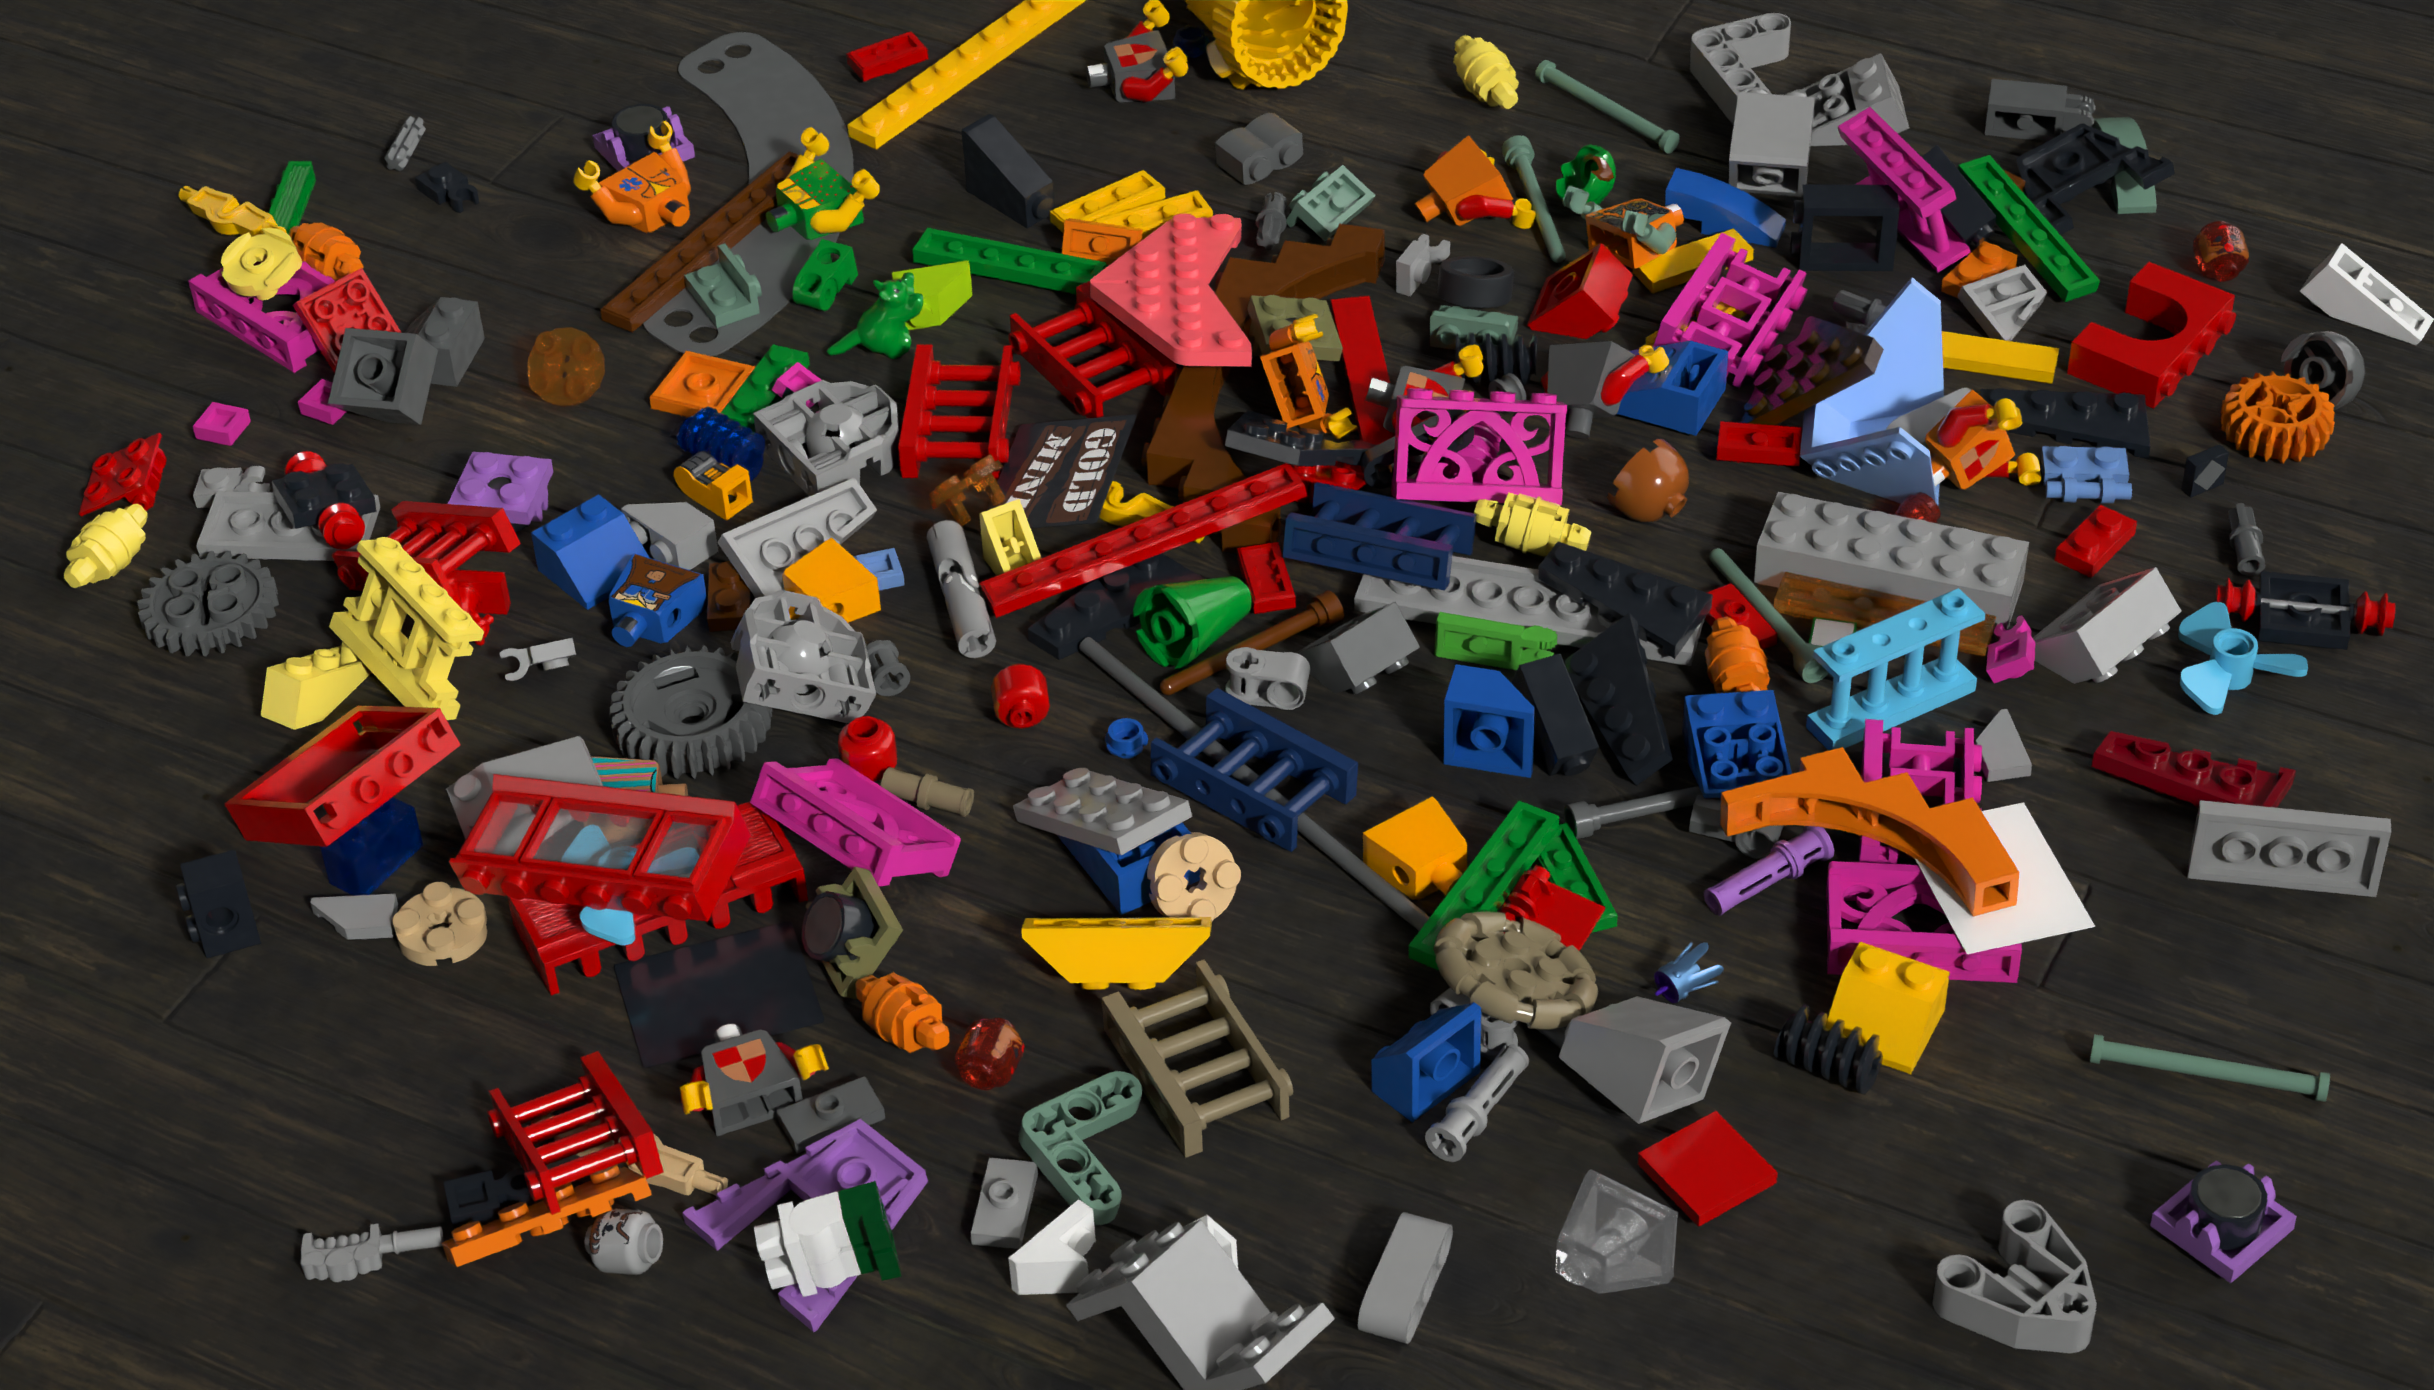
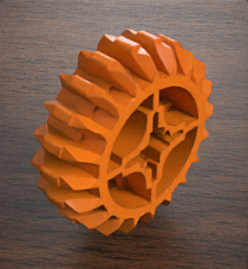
(2277, 417)

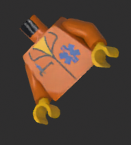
(646, 191)
(1299, 381)

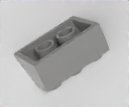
(2107, 627)

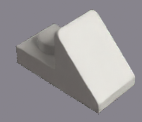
(1055, 1255)

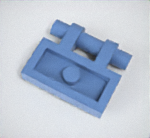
(2085, 473)

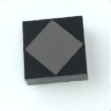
(2205, 471)

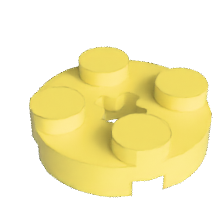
(265, 279)

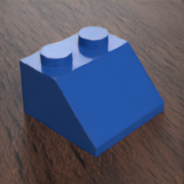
(586, 550)
(1487, 723)
(1429, 1061)

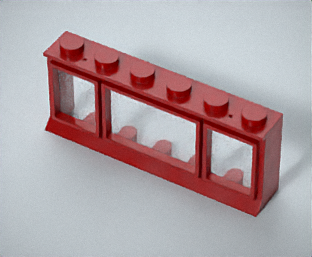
(602, 847)

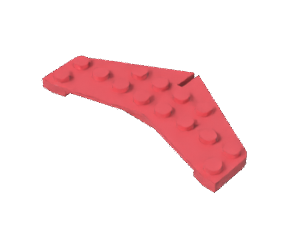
(1166, 293)

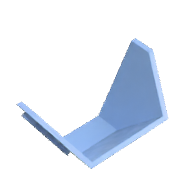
(1848, 433)

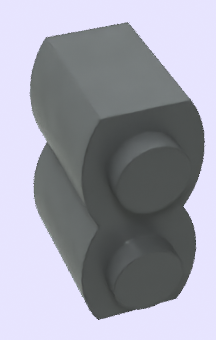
(1259, 148)

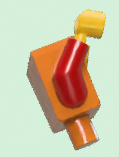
(1470, 188)
(1975, 444)

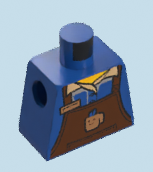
(654, 600)

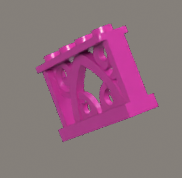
(284, 343)
(1430, 481)
(855, 820)
(1885, 892)

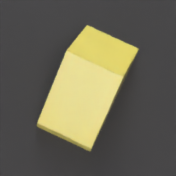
(1007, 538)

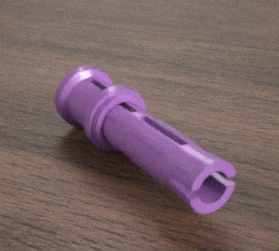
(1784, 861)

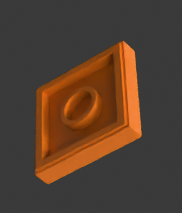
(699, 383)

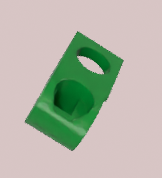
(822, 279)

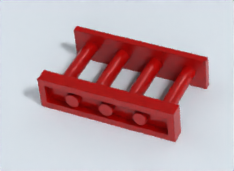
(1128, 348)
(925, 397)
(434, 531)
(605, 1102)

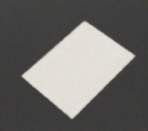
(2044, 897)

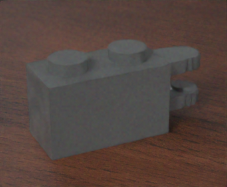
(2034, 110)

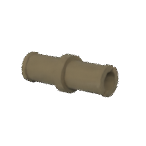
(928, 791)

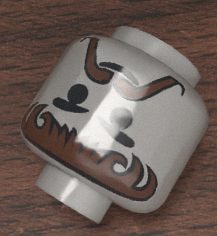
(624, 1241)

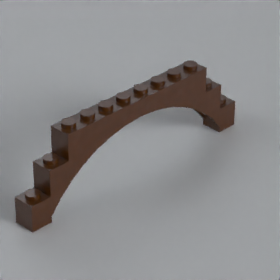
(1186, 441)

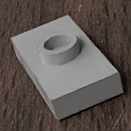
(1004, 1203)

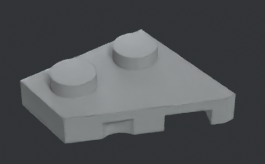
(2003, 301)

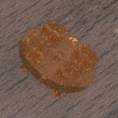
(548, 364)
(979, 476)

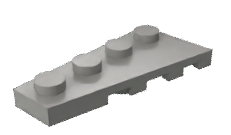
(781, 538)

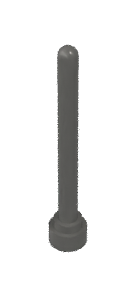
(1587, 818)

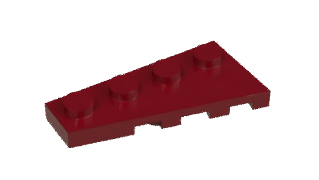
(2190, 774)

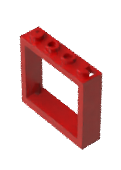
(407, 745)

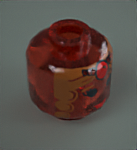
(2220, 251)
(989, 1053)

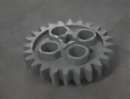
(237, 603)

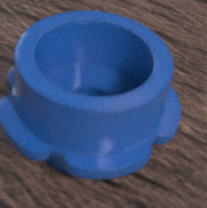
(1126, 738)

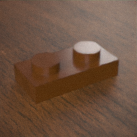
(726, 597)

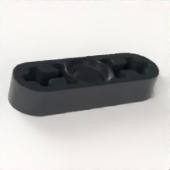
(1384, 453)

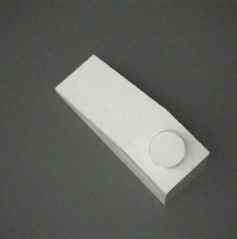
(2361, 296)

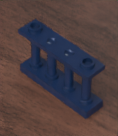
(1379, 536)
(1269, 740)

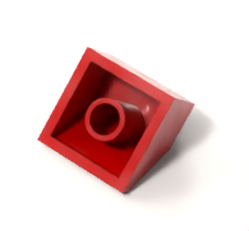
(1582, 296)

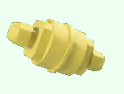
(1486, 72)
(1531, 524)
(105, 545)

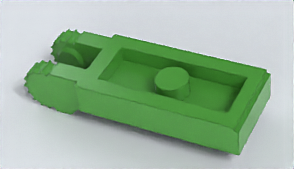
(1491, 641)

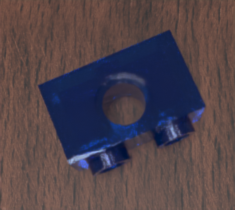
(373, 848)

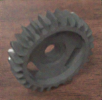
(655, 700)

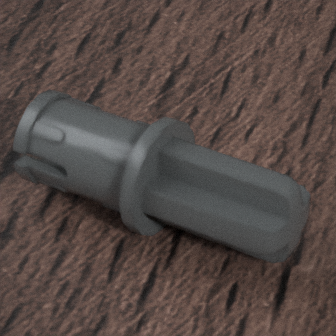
(1271, 220)
(1858, 307)
(2246, 540)

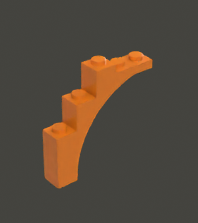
(1831, 794)

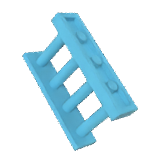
(1906, 695)

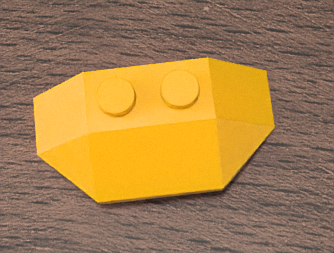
(1116, 948)

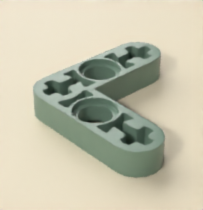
(1067, 1137)

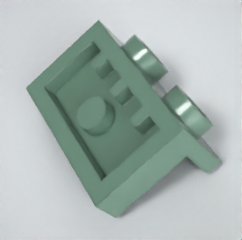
(1330, 202)
(725, 289)
(1455, 319)

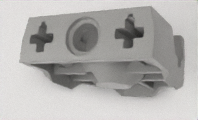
(851, 410)
(802, 657)

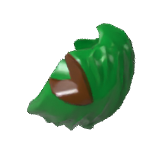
(1590, 171)

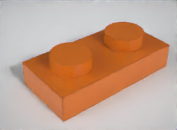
(1098, 240)
(1979, 264)

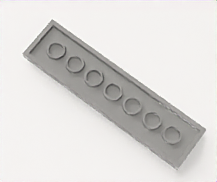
(1505, 596)

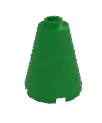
(1188, 617)

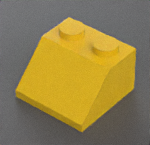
(1890, 999)

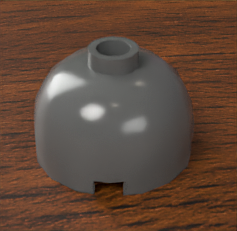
(2327, 361)

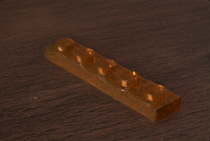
(1826, 599)

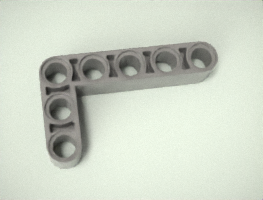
(1726, 53)

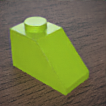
(943, 292)

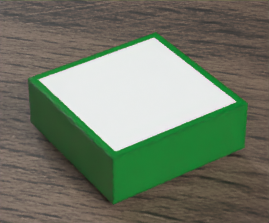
(1829, 630)

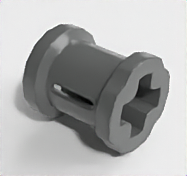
(888, 654)

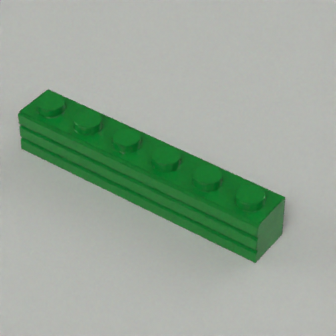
(293, 194)

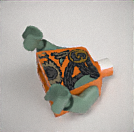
(1631, 230)

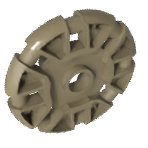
(1515, 969)

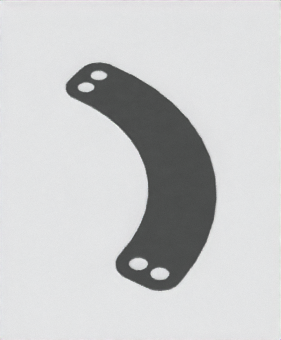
(770, 105)

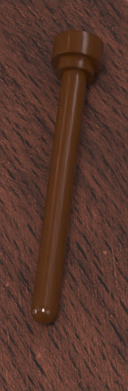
(1322, 611)

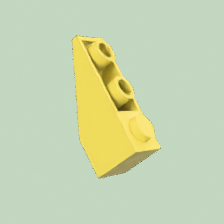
(311, 686)

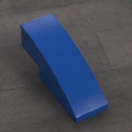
(1724, 208)

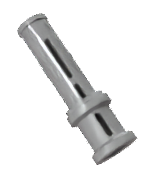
(1468, 1114)

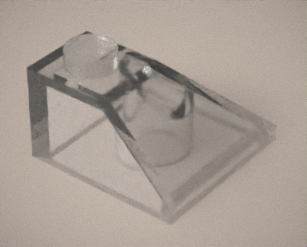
(1616, 1238)

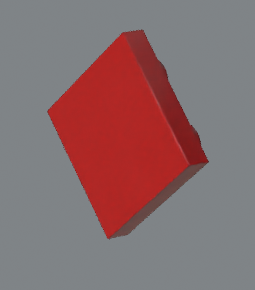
(343, 305)
(1707, 1168)

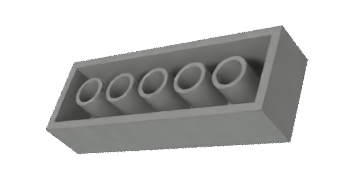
(1889, 554)

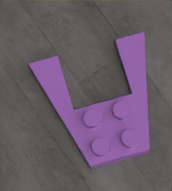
(831, 1164)

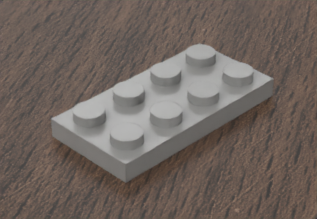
(261, 530)
(1102, 811)
(2288, 848)

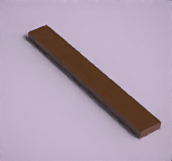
(698, 249)

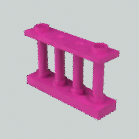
(1918, 187)

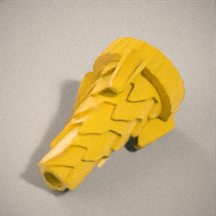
(1271, 39)

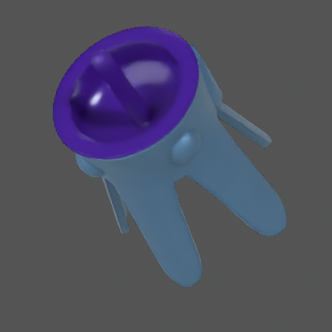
(1684, 974)

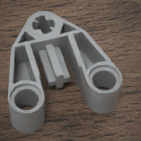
(2041, 1301)

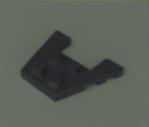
(2078, 162)
(1272, 439)

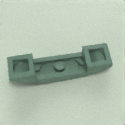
(2125, 191)

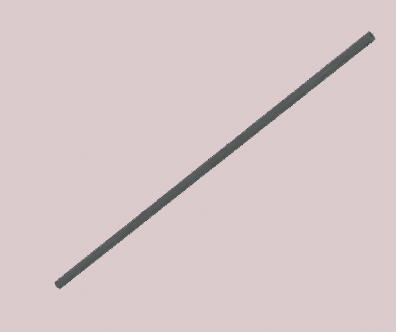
(1246, 776)

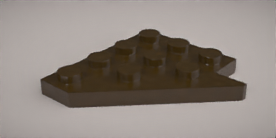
(1810, 370)

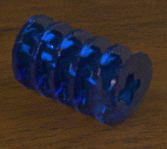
(723, 440)

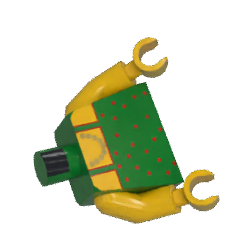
(816, 197)

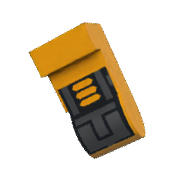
(712, 482)

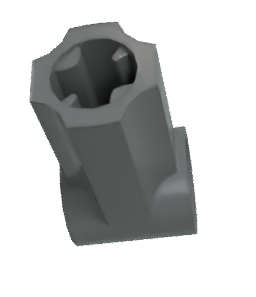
(1753, 843)

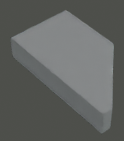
(2003, 750)
(359, 915)

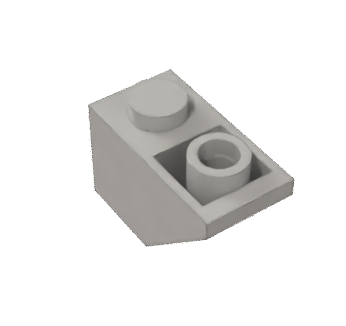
(673, 532)

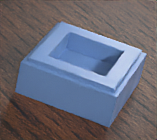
(884, 566)

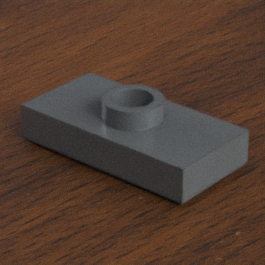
(828, 1112)

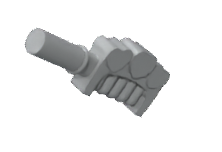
(347, 1257)

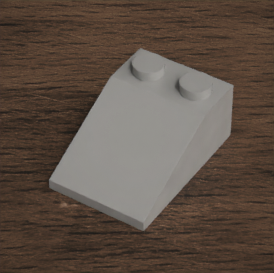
(557, 761)

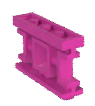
(1742, 289)
(1928, 768)

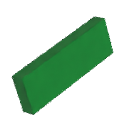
(1572, 871)

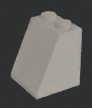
(1771, 142)
(1646, 1054)

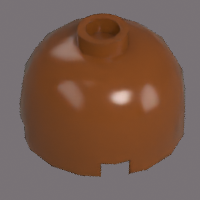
(1652, 484)

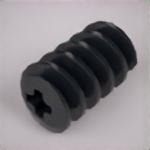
(1503, 357)
(1830, 1050)

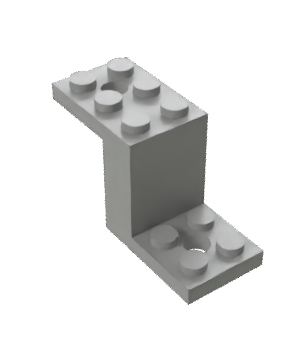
(1198, 1310)

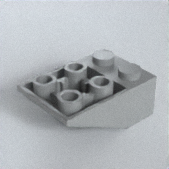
(1851, 92)

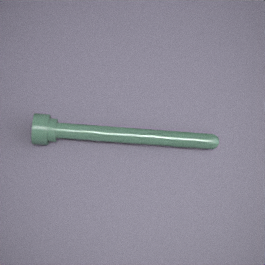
(1519, 156)
(1804, 663)

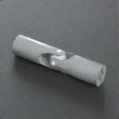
(960, 588)

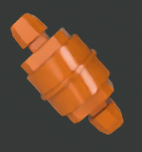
(326, 249)
(1735, 658)
(902, 1012)

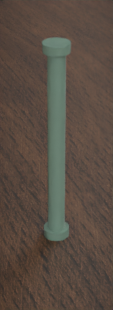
(1667, 140)
(2210, 1068)

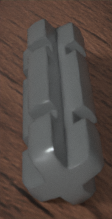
(404, 143)

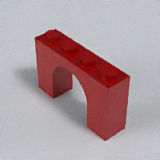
(2154, 367)

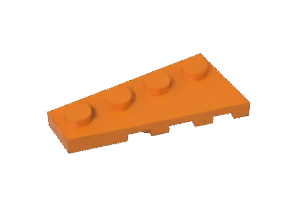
(591, 1198)

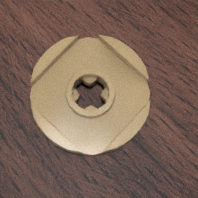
(1192, 852)
(435, 906)

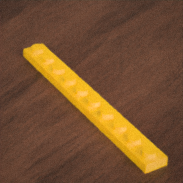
(957, 70)

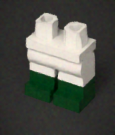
(829, 1240)

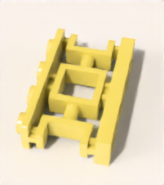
(372, 626)

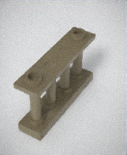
(1167, 1088)

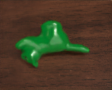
(883, 324)

